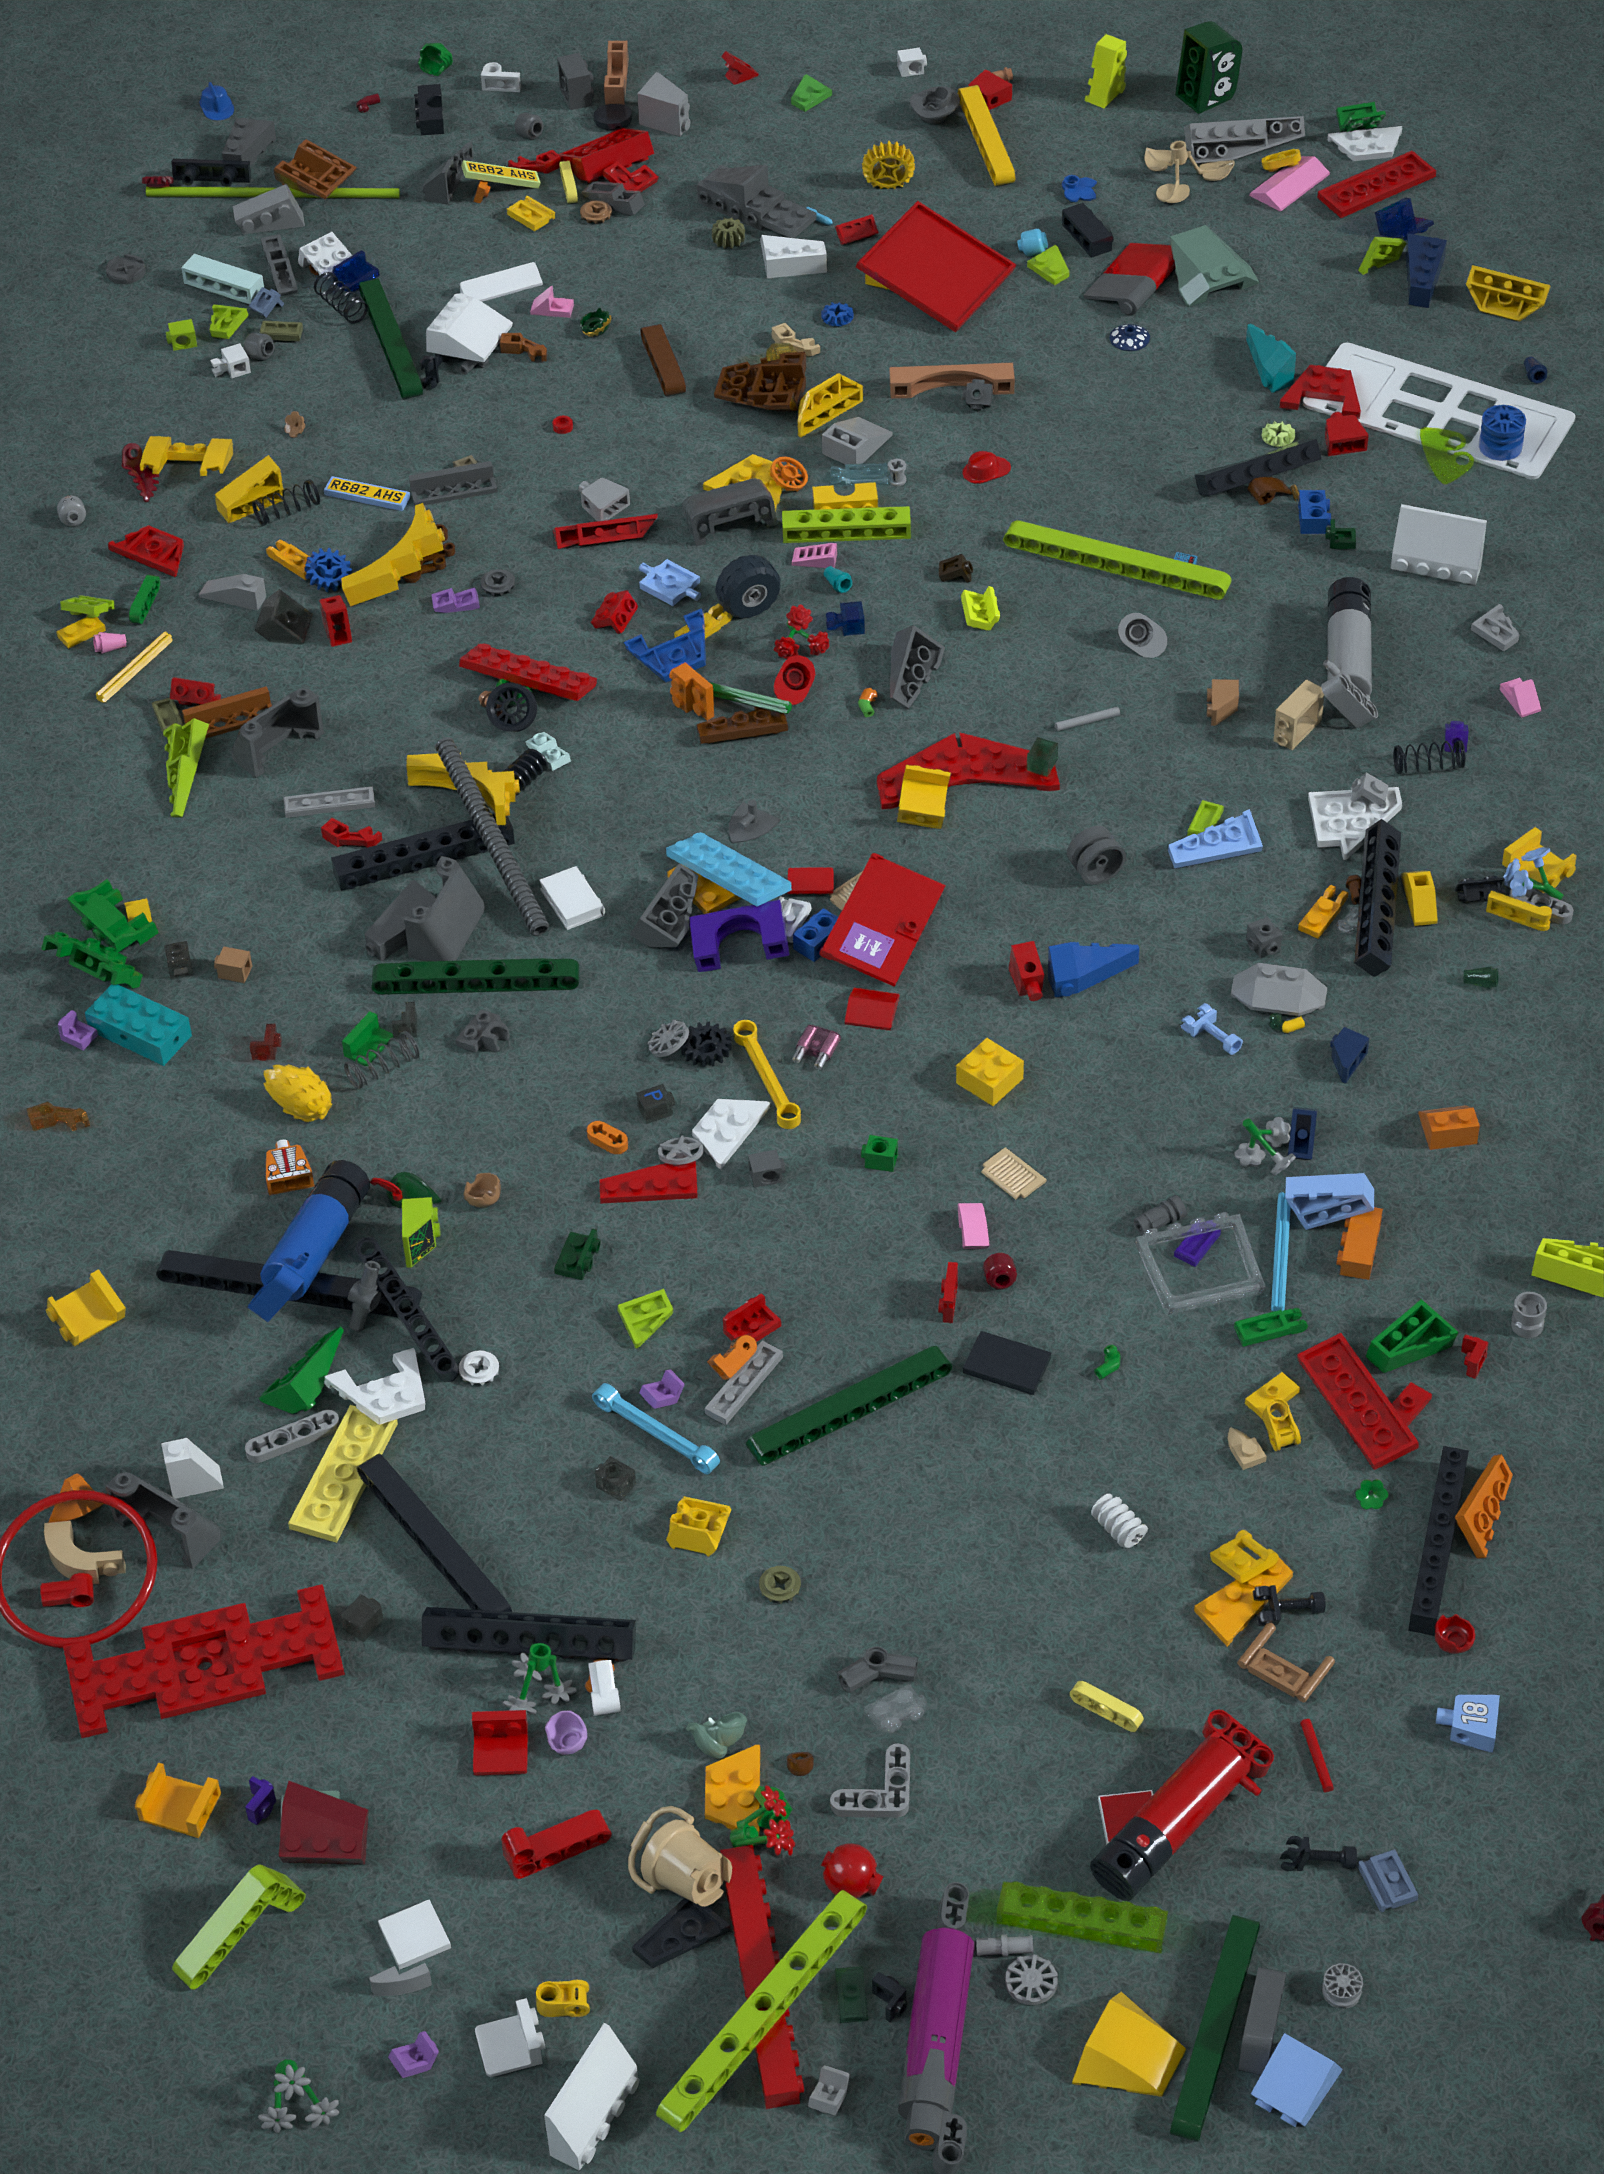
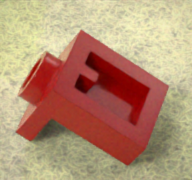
(1476, 1354)

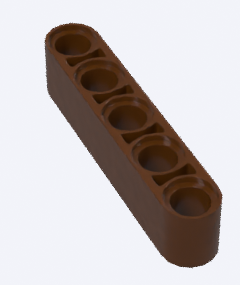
(663, 360)

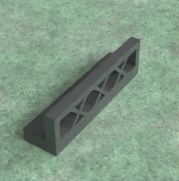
(452, 480)

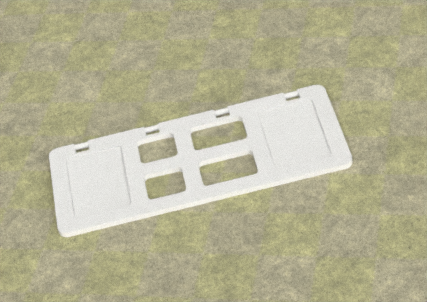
(1379, 382)

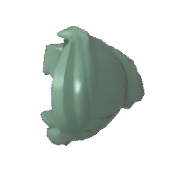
(717, 1735)

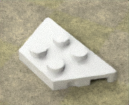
(1367, 144)
(727, 1126)

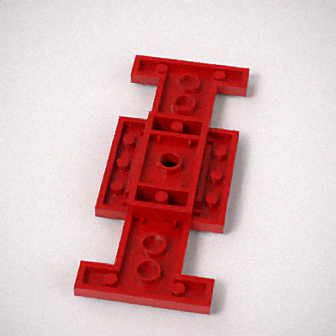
(174, 1673)

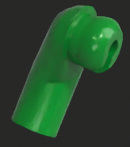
(1110, 1364)

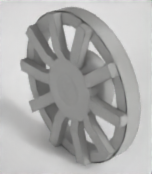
(668, 1039)
(1031, 1979)

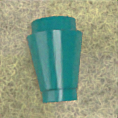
(838, 579)

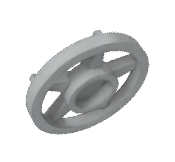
(680, 1150)

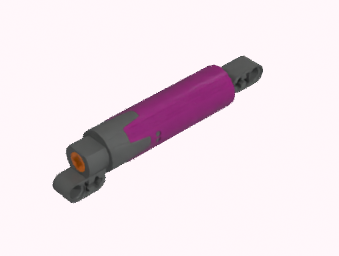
(937, 2035)

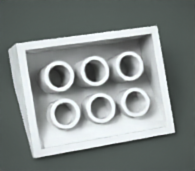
(466, 329)
(1439, 544)
(590, 2099)

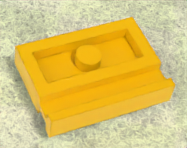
(530, 213)

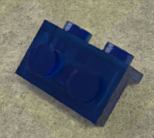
(355, 270)

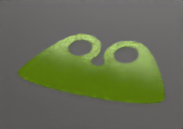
(1435, 448)

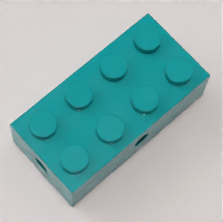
(138, 1024)

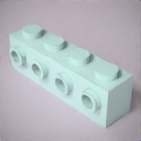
(222, 278)

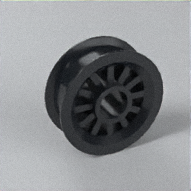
(531, 704)

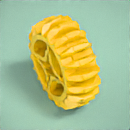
(889, 160)

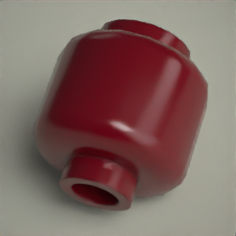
(1000, 1270)

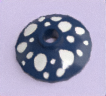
(1129, 337)

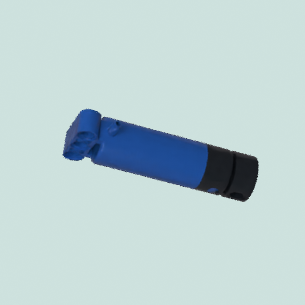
(310, 1237)

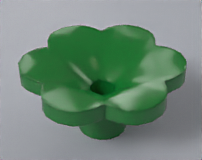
(1375, 1497)

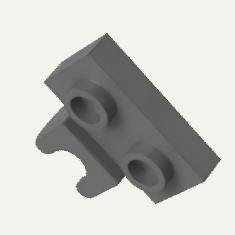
(483, 1030)

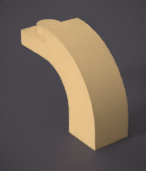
(71, 1560)

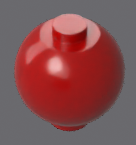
(851, 1870)

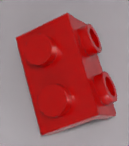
(615, 611)
(192, 691)
(751, 1319)

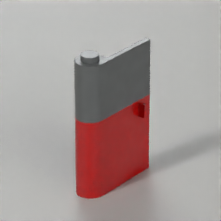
(1134, 276)

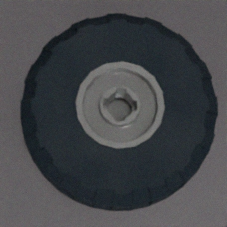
(748, 586)

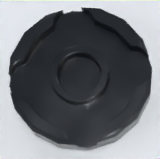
(612, 116)

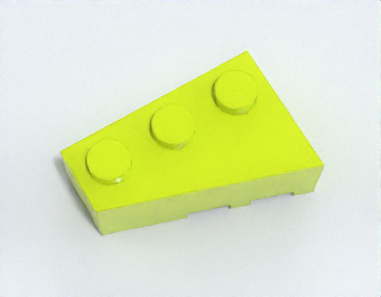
(1108, 71)
(1571, 1265)

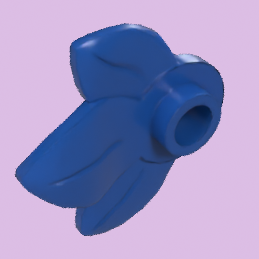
(1078, 188)

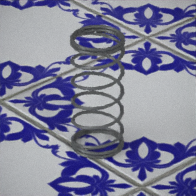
(403, 1045)

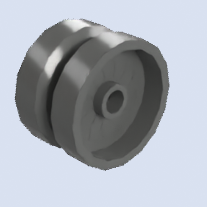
(1096, 855)

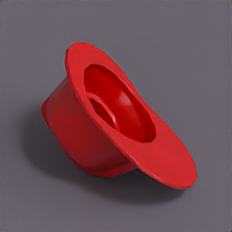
(984, 467)
(794, 679)

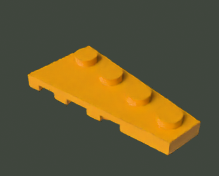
(1234, 1605)

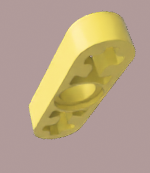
(568, 182)
(1106, 1706)

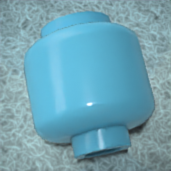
(1032, 242)

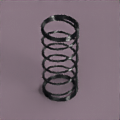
(331, 289)
(264, 514)
(1399, 753)

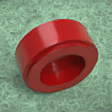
(562, 424)

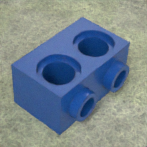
(1313, 511)
(813, 934)

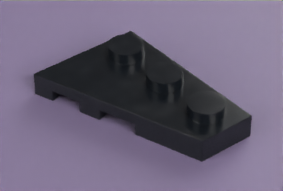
(679, 1932)

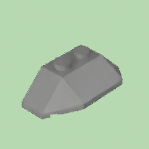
(1279, 989)

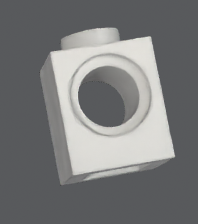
(911, 62)

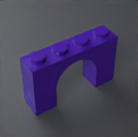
(711, 928)

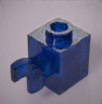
(850, 618)

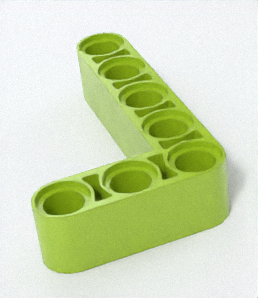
(232, 1920)

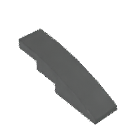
(279, 264)

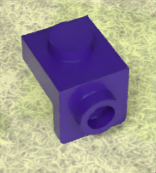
(1456, 731)
(262, 1802)

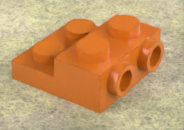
(691, 691)

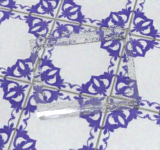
(1207, 1297)

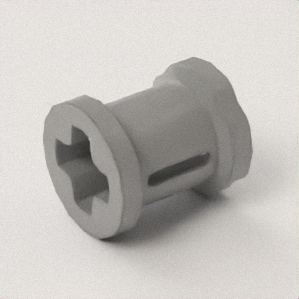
(897, 472)

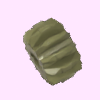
(728, 233)

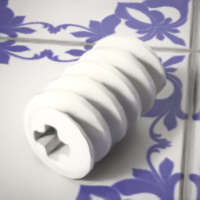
(1118, 1521)

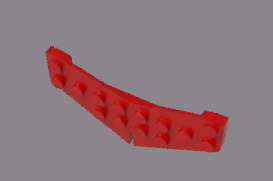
(973, 762)

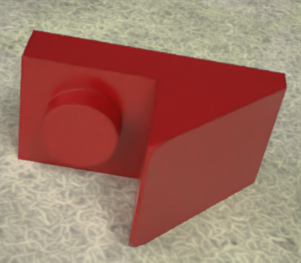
(738, 69)

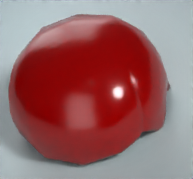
(1454, 1634)

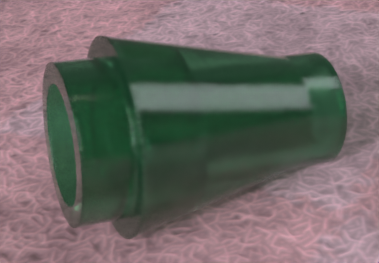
(1483, 977)

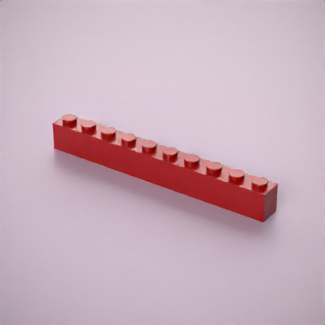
(756, 1961)

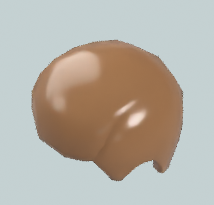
(483, 1191)

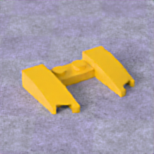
(214, 456)

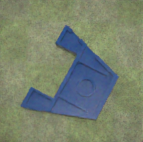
(671, 654)

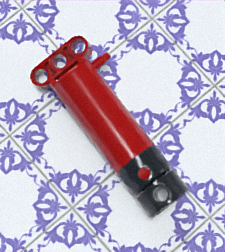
(1181, 1805)

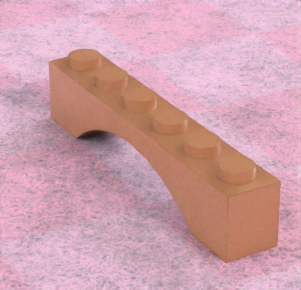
(910, 381)

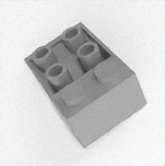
(853, 440)

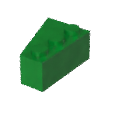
(1411, 1338)

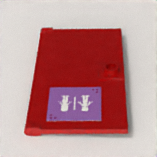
(882, 920)

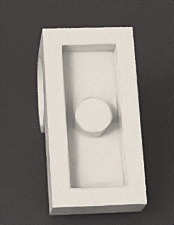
(495, 80)

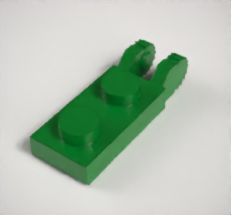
(1269, 1326)

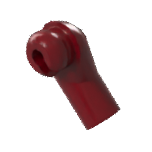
(366, 101)

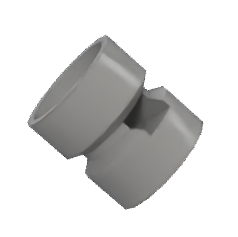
(1528, 1314)

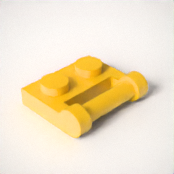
(1239, 1563)

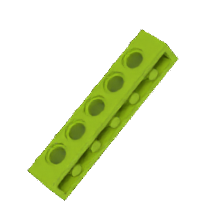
(846, 524)

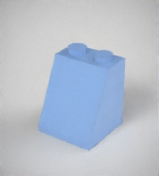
(1295, 2081)

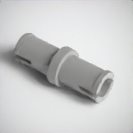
(1004, 1945)

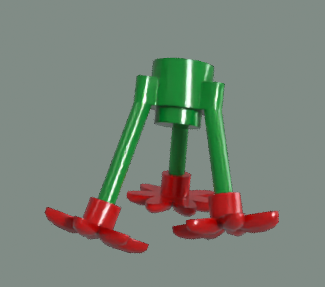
(778, 1836)

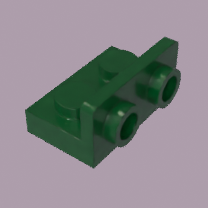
(577, 1255)

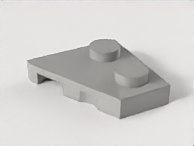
(1496, 628)

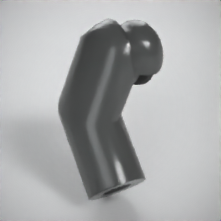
(469, 364)

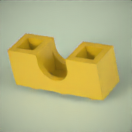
(863, 497)

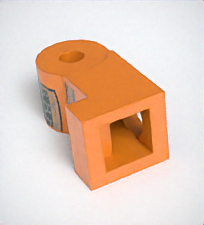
(740, 1351)

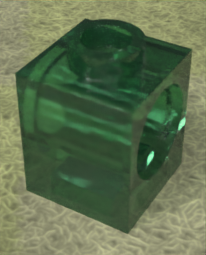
(1042, 756)

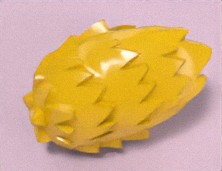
(298, 1092)

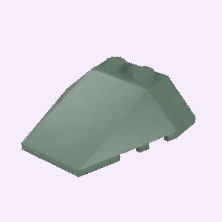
(1206, 265)

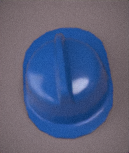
(216, 103)

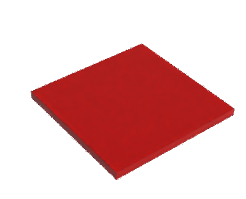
(936, 266)

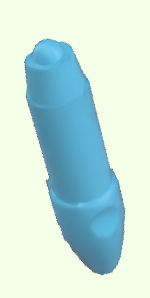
(821, 218)

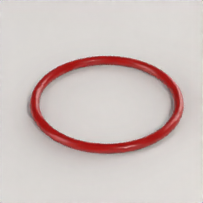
(135, 1608)

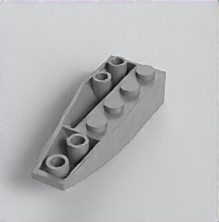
(1239, 138)

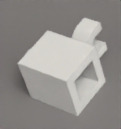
(233, 361)

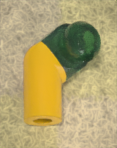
(1285, 1026)

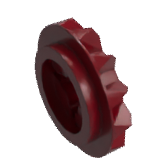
(157, 181)

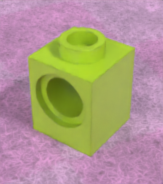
(181, 335)

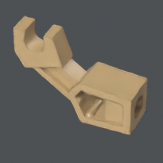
(783, 333)

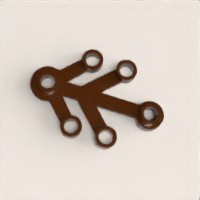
(439, 561)

